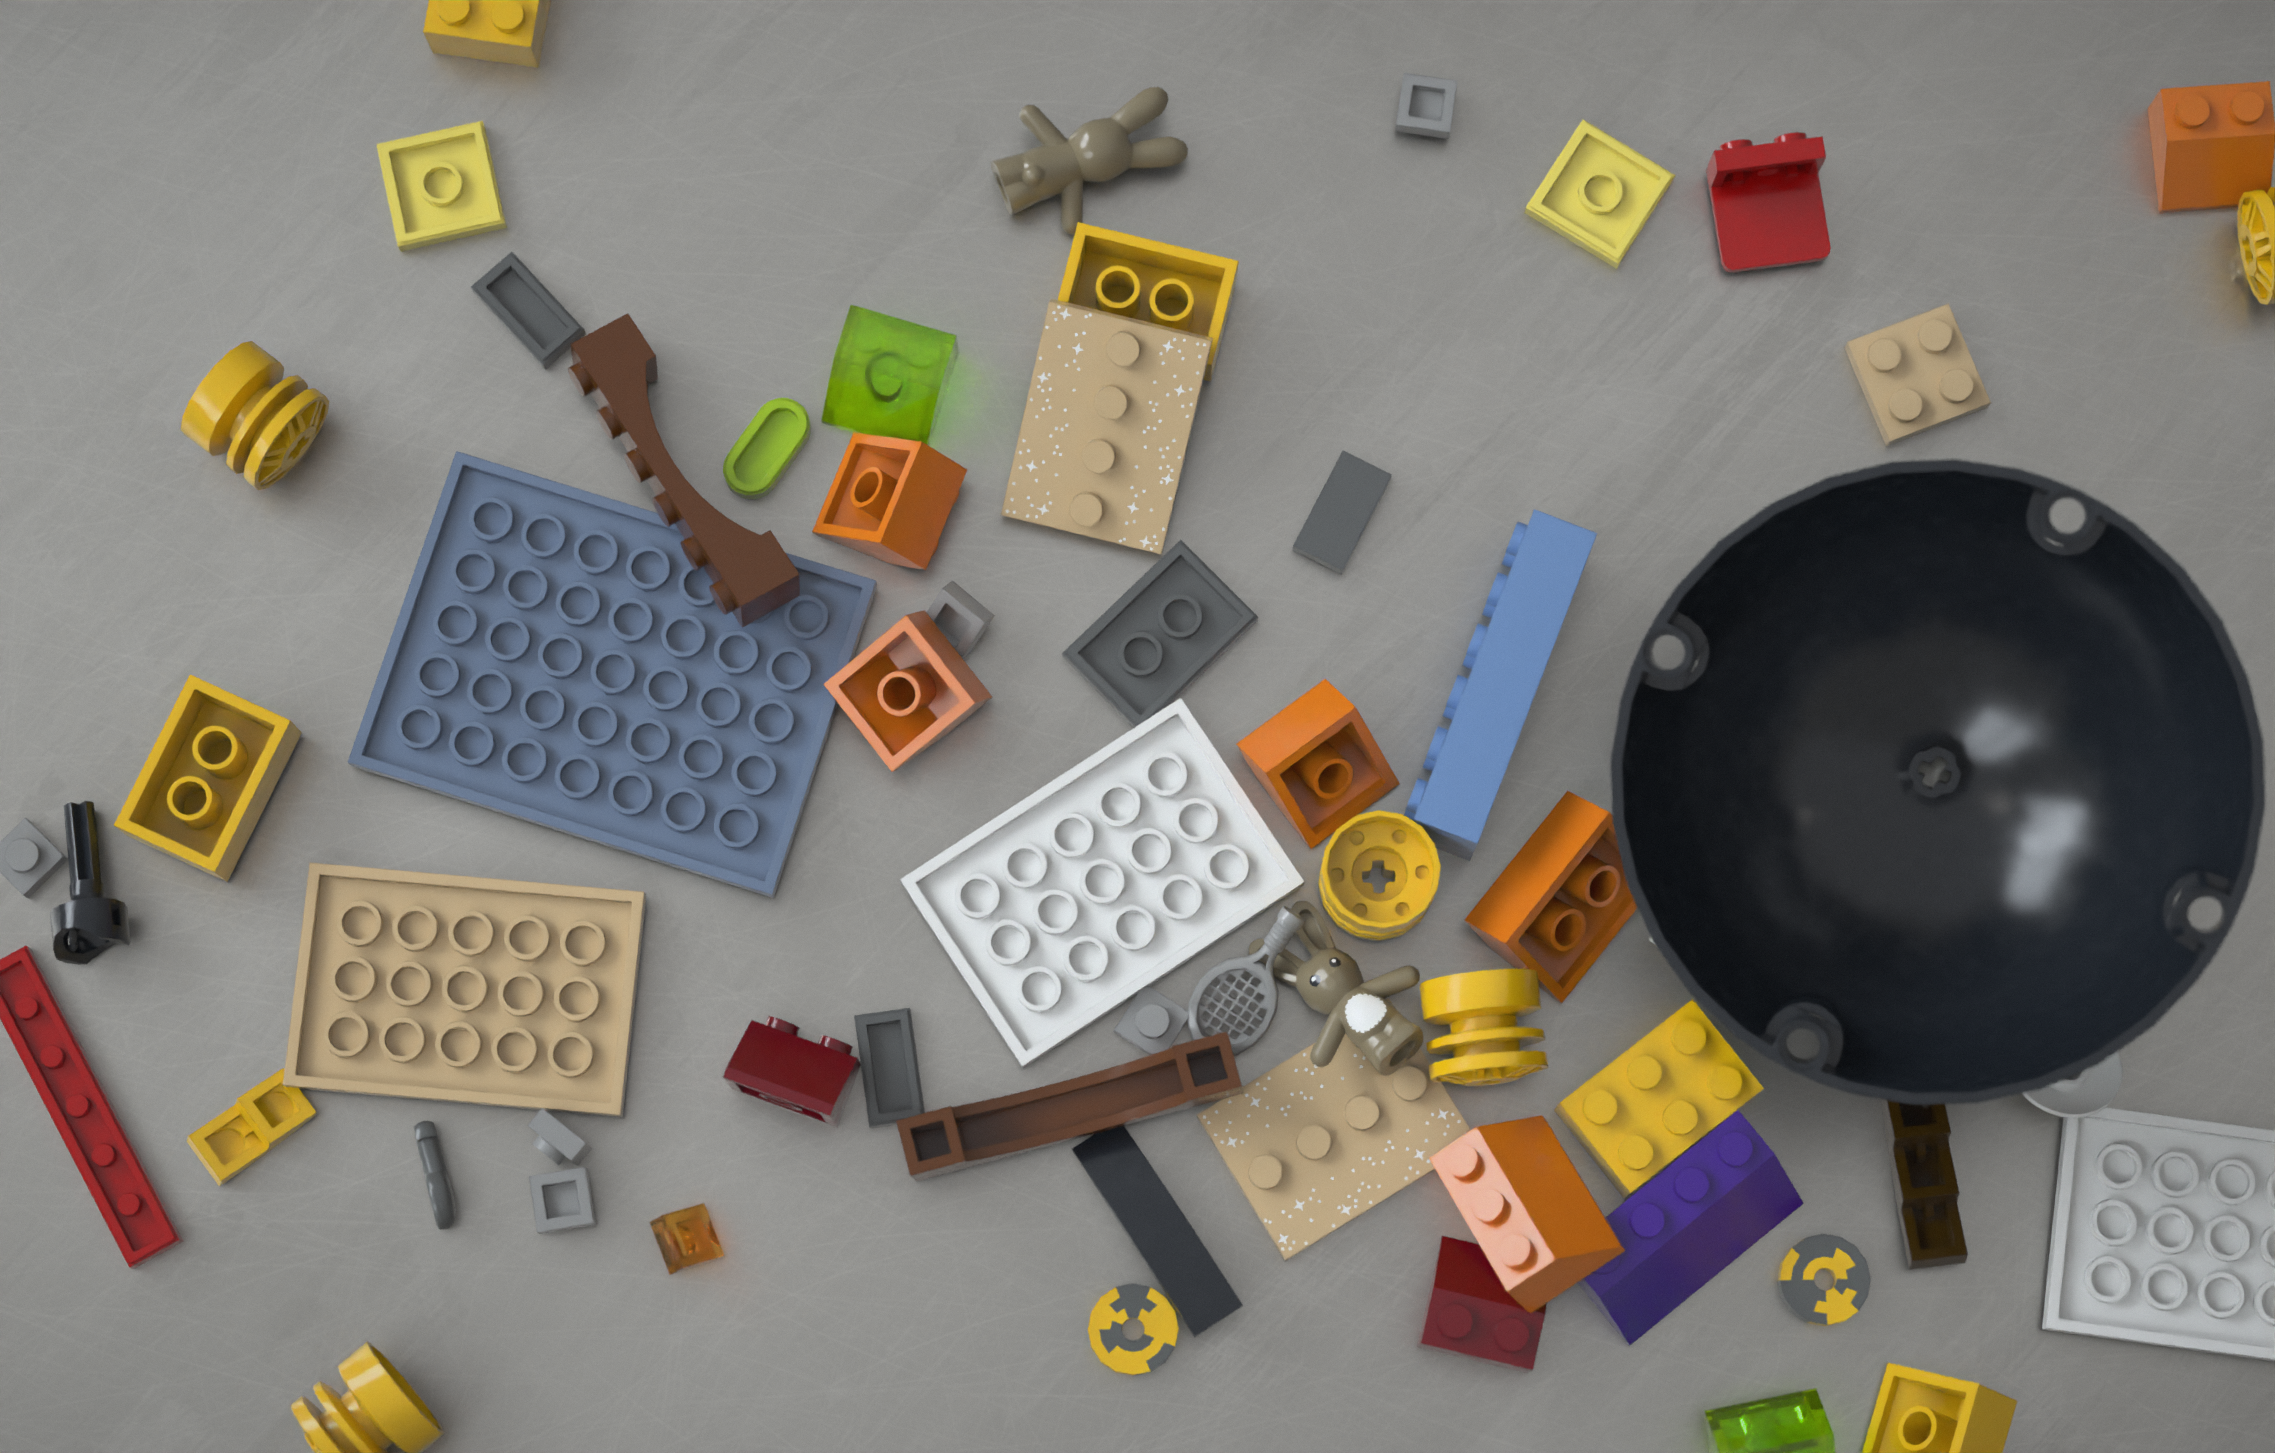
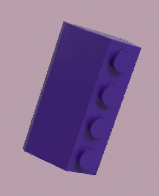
(1690, 1226)

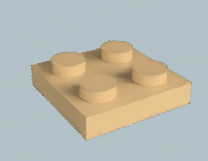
(1917, 375)

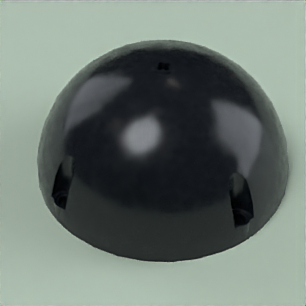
(1967, 925)

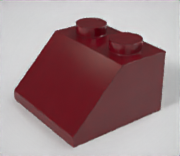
(793, 1071)
(1474, 1314)

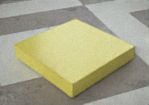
(441, 186)
(1599, 194)

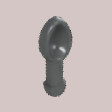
(435, 1174)

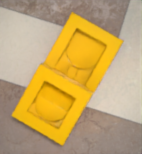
(250, 1127)

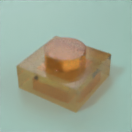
(686, 1238)

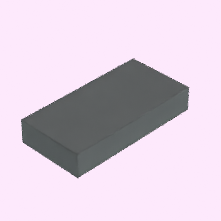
(528, 310)
(1342, 512)
(889, 1066)

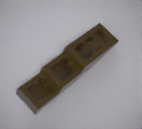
(1924, 1183)

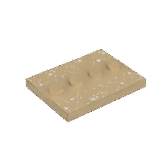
(1106, 426)
(1330, 1140)

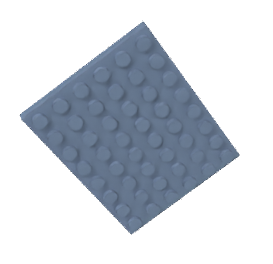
(594, 686)

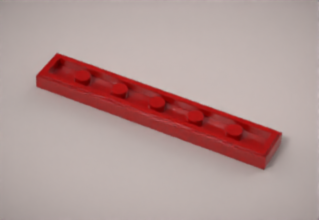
(83, 1111)

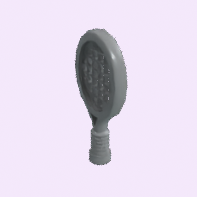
(1274, 943)

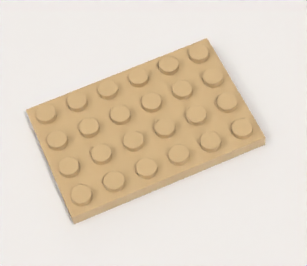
(465, 989)

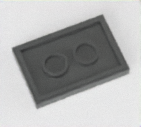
(1160, 635)

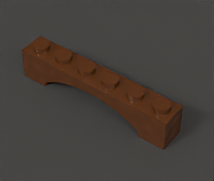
(746, 568)
(1070, 1109)

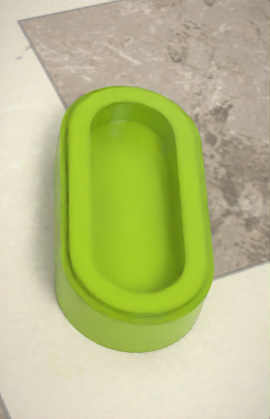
(767, 448)

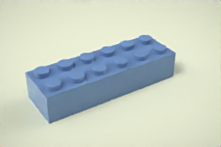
(1504, 678)

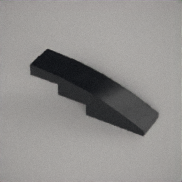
(1157, 1229)

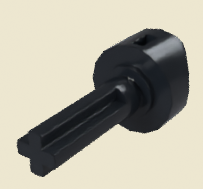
(88, 918)

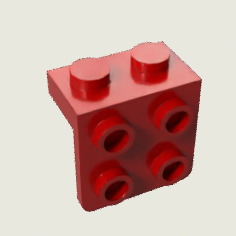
(1769, 202)

